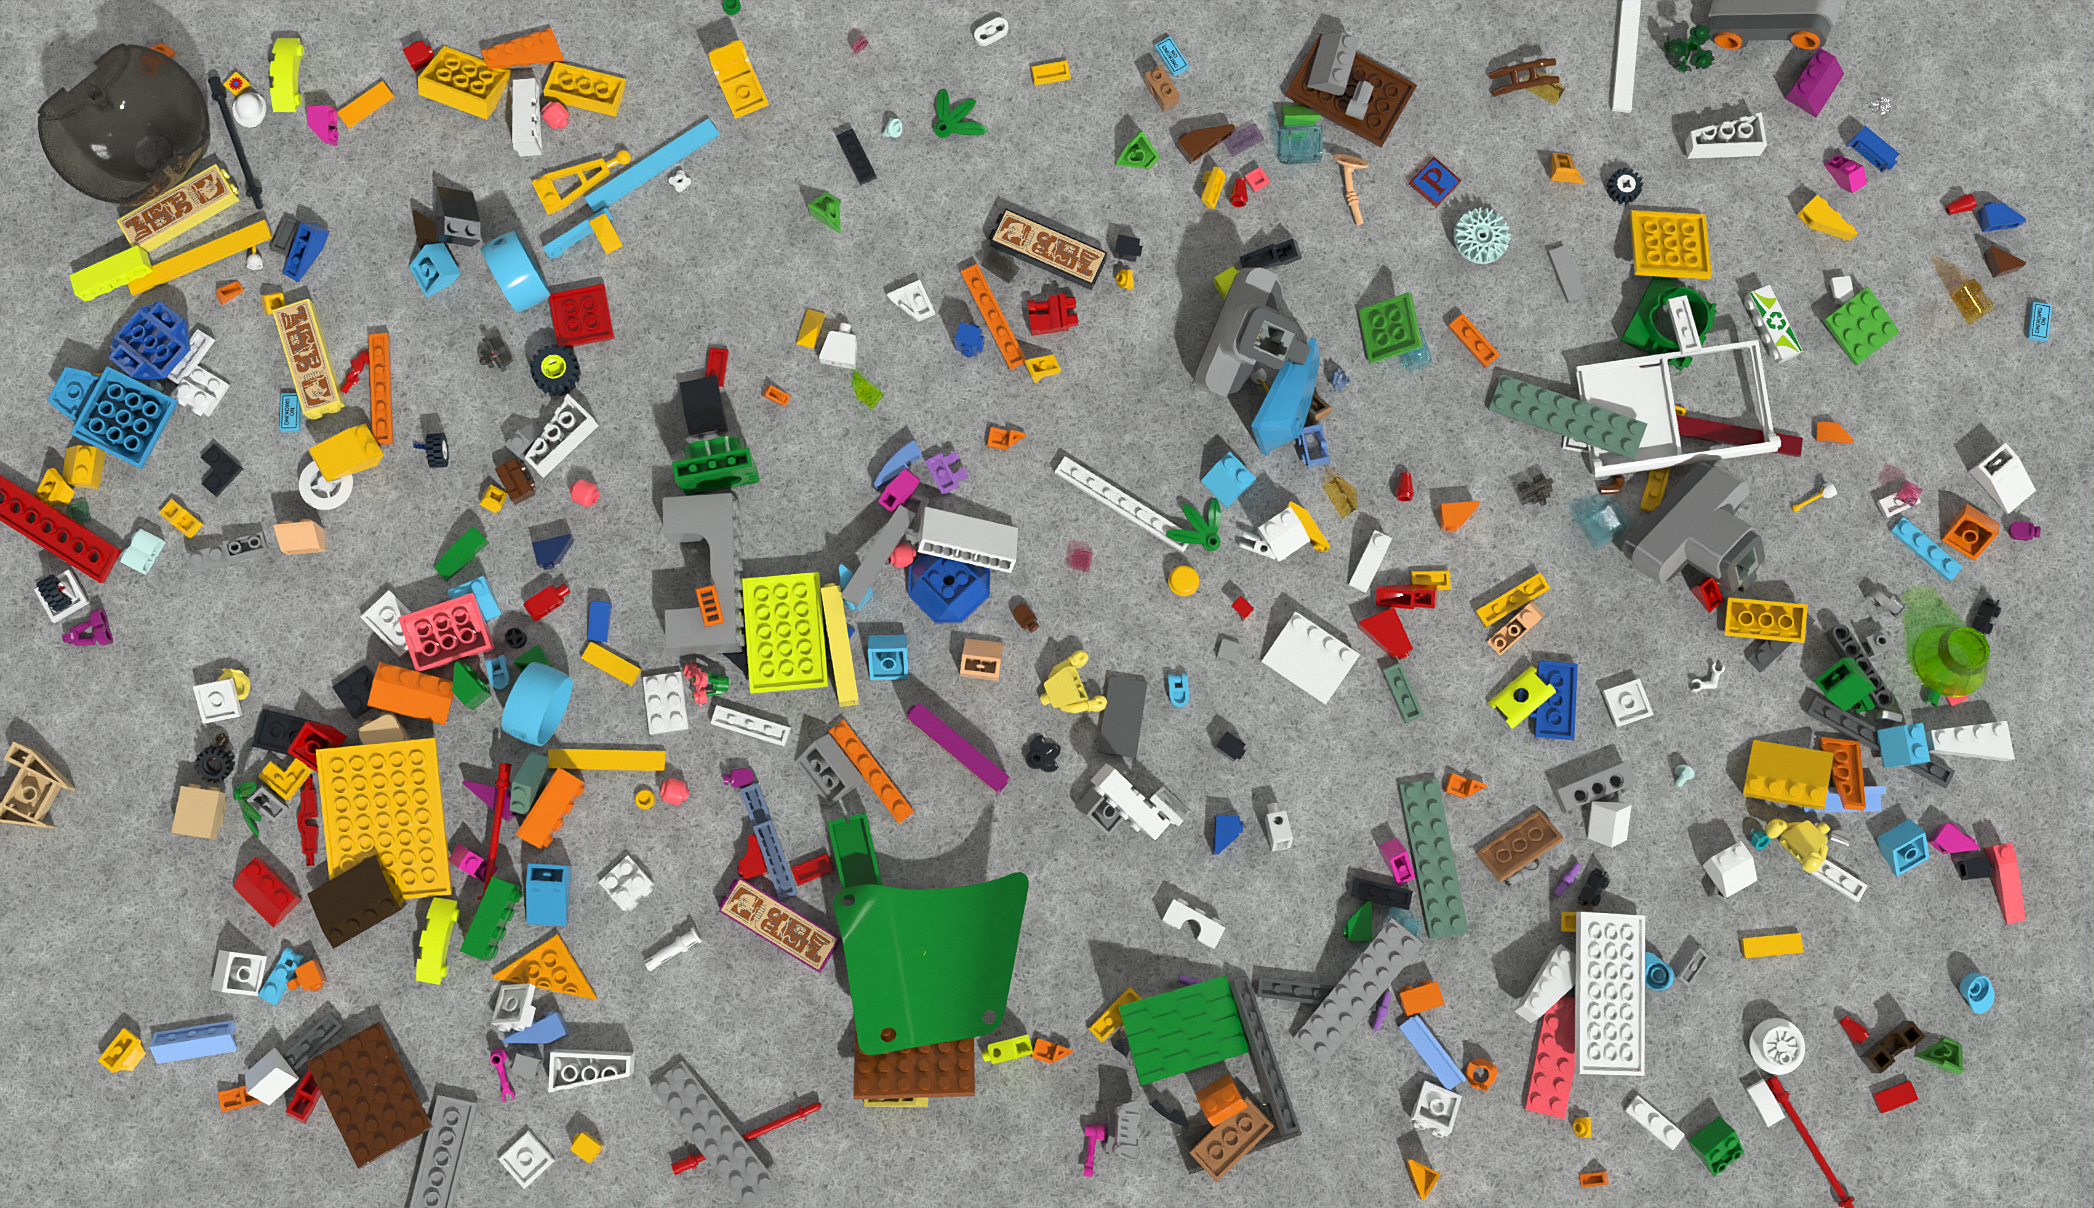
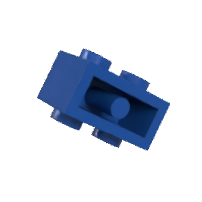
(969, 340)

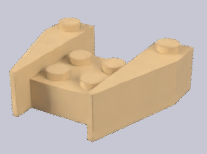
(32, 788)

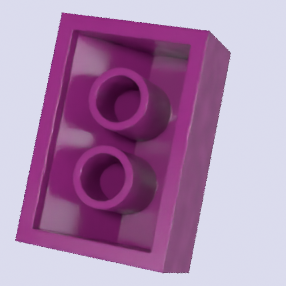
(1816, 82)

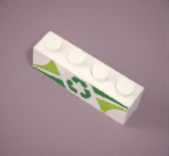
(1772, 324)

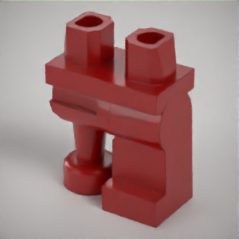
(1056, 317)

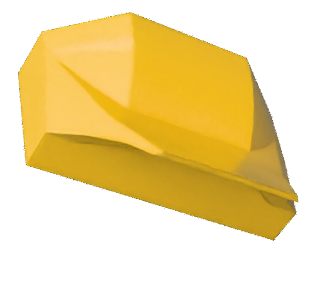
(54, 489)
(123, 1052)

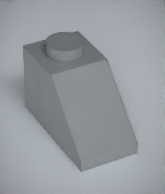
(524, 439)

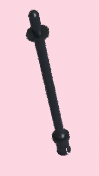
(219, 96)

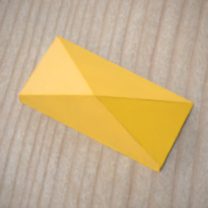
(605, 233)
(810, 329)

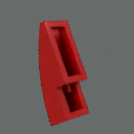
(1407, 596)
(305, 1099)

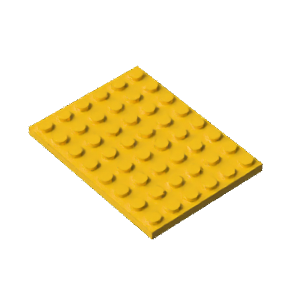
(387, 805)

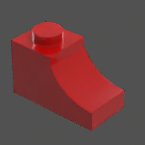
(753, 862)

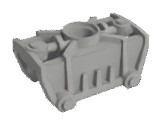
(1122, 1129)

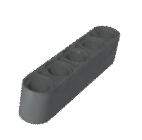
(1848, 640)

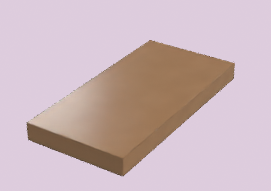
(1519, 846)
(1231, 1140)

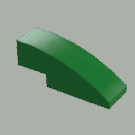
(461, 553)

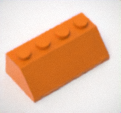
(411, 693)
(551, 808)

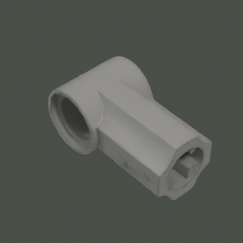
(1359, 103)

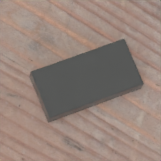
(285, 236)

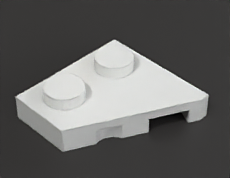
(913, 301)

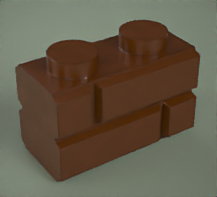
(515, 481)

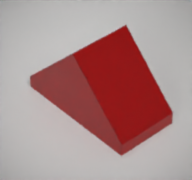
(1708, 593)

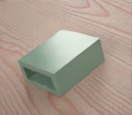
(529, 783)

